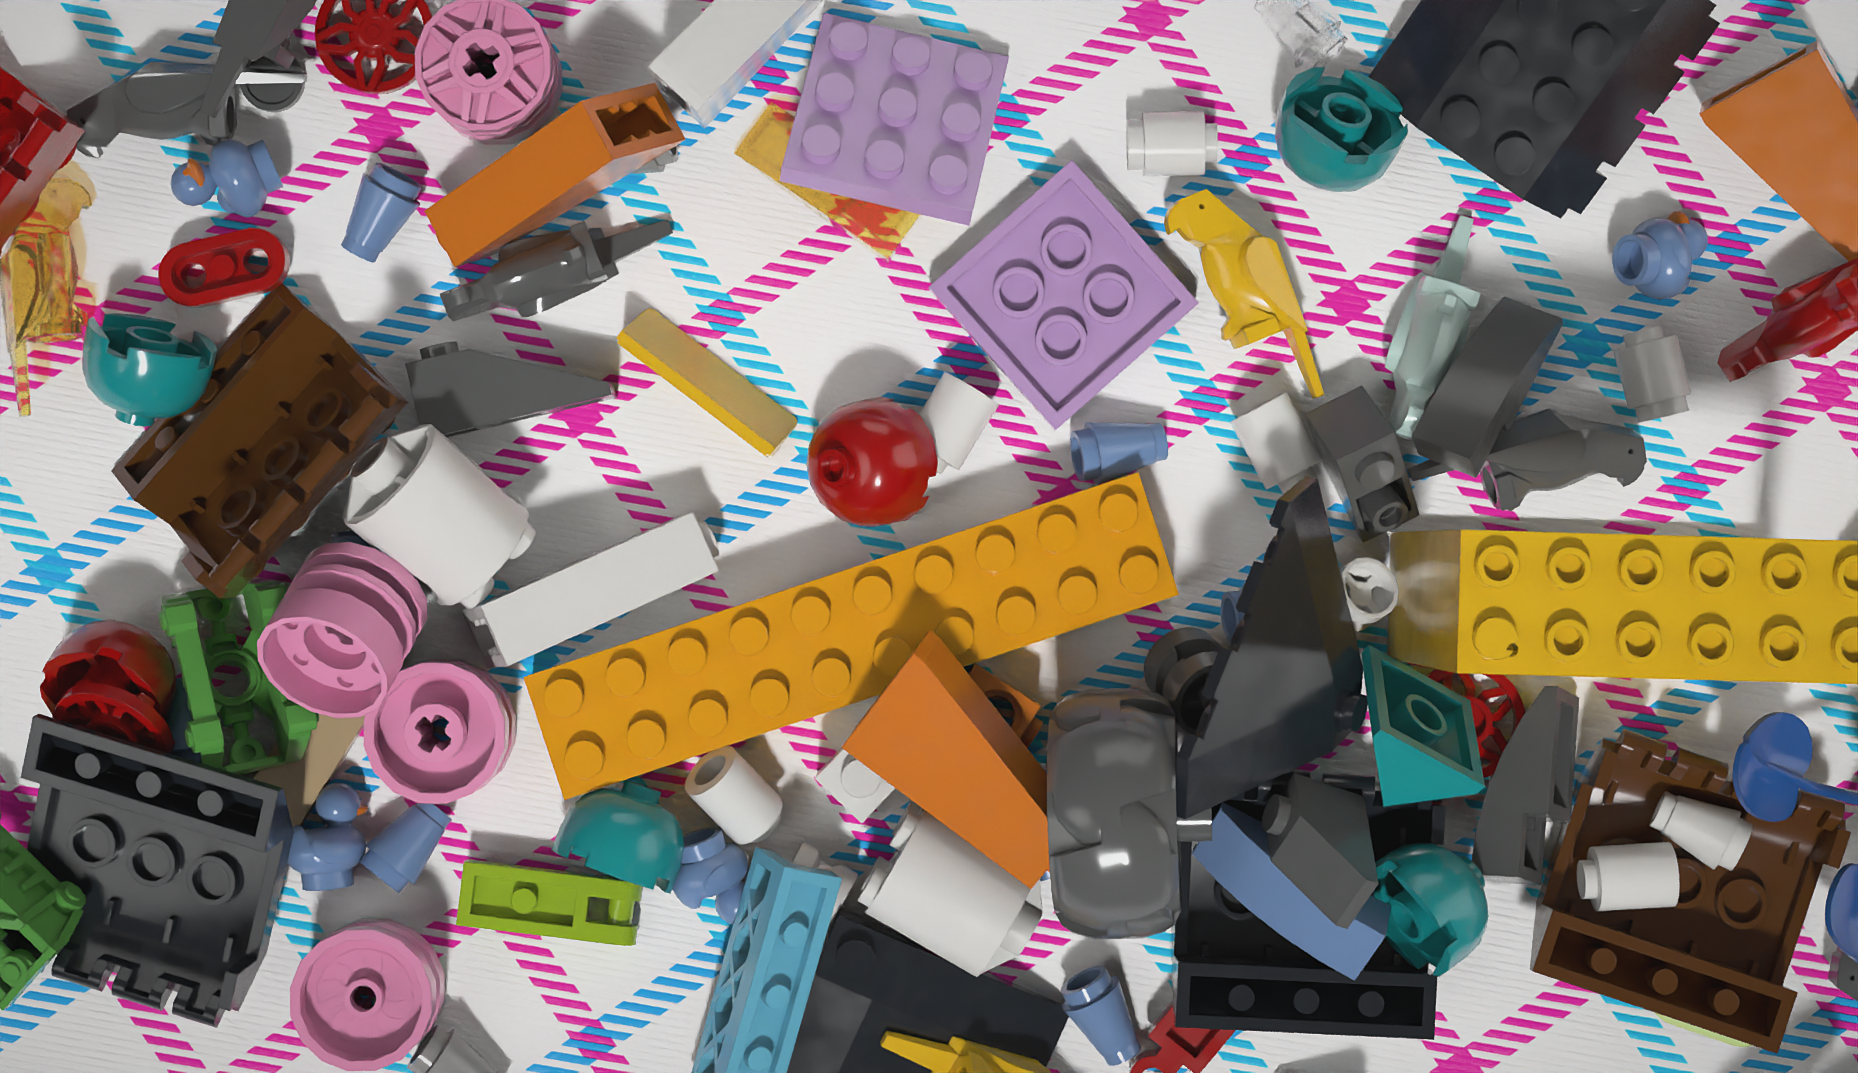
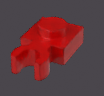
(1179, 1046)

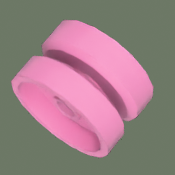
(402, 737)
(348, 1028)

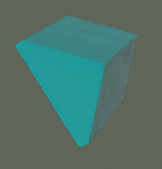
(1419, 734)

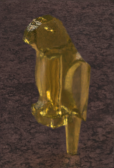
(42, 280)

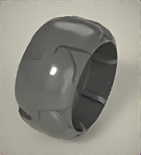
(1116, 814)

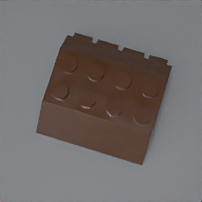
(262, 443)
(1732, 934)

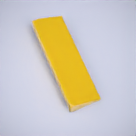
(708, 381)

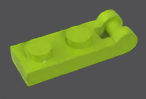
(546, 902)

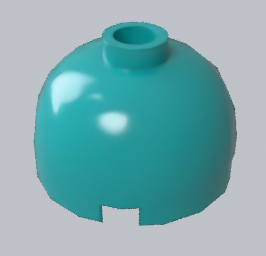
(1338, 129)
(144, 368)
(624, 835)
(1434, 904)

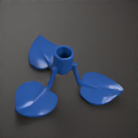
(1767, 783)

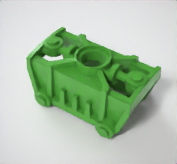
(204, 733)
(37, 908)

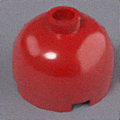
(872, 462)
(111, 655)

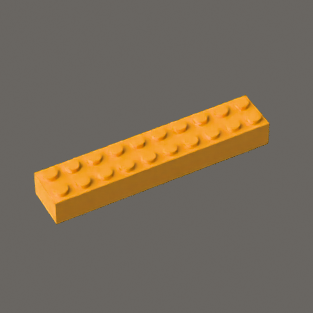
(849, 635)

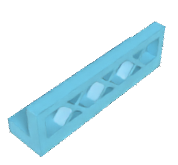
(767, 967)

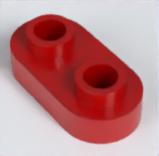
(226, 268)

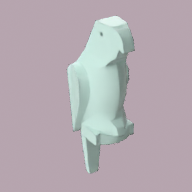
(1430, 332)

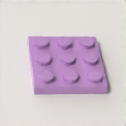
(894, 119)
(1063, 295)

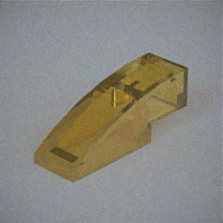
(870, 224)

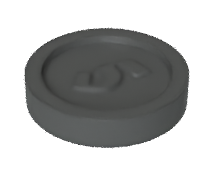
(273, 96)

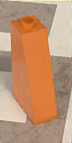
(1799, 137)
(554, 171)
(958, 760)

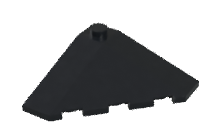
(1290, 671)
(884, 982)

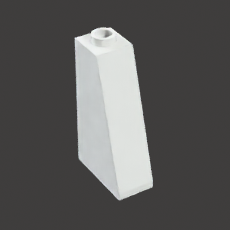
(724, 51)
(592, 590)

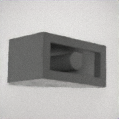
(1322, 845)

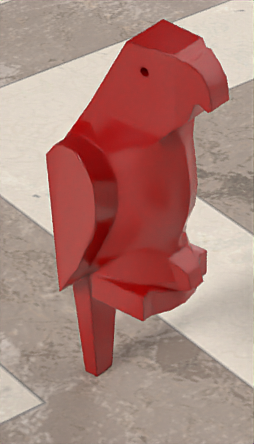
(1804, 319)

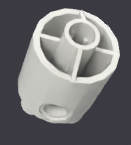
(435, 514)
(950, 896)

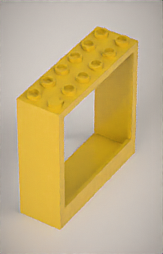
(1626, 605)

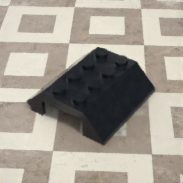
(1541, 84)
(172, 866)
(1248, 977)

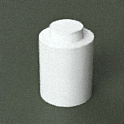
(956, 419)
(1277, 443)
(734, 796)
(1629, 876)

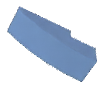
(1242, 865)

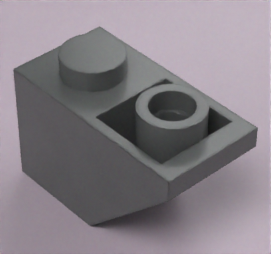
(1363, 463)

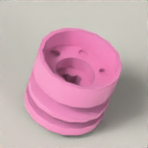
(516, 97)
(342, 630)

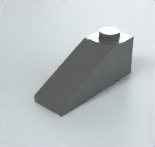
(481, 390)

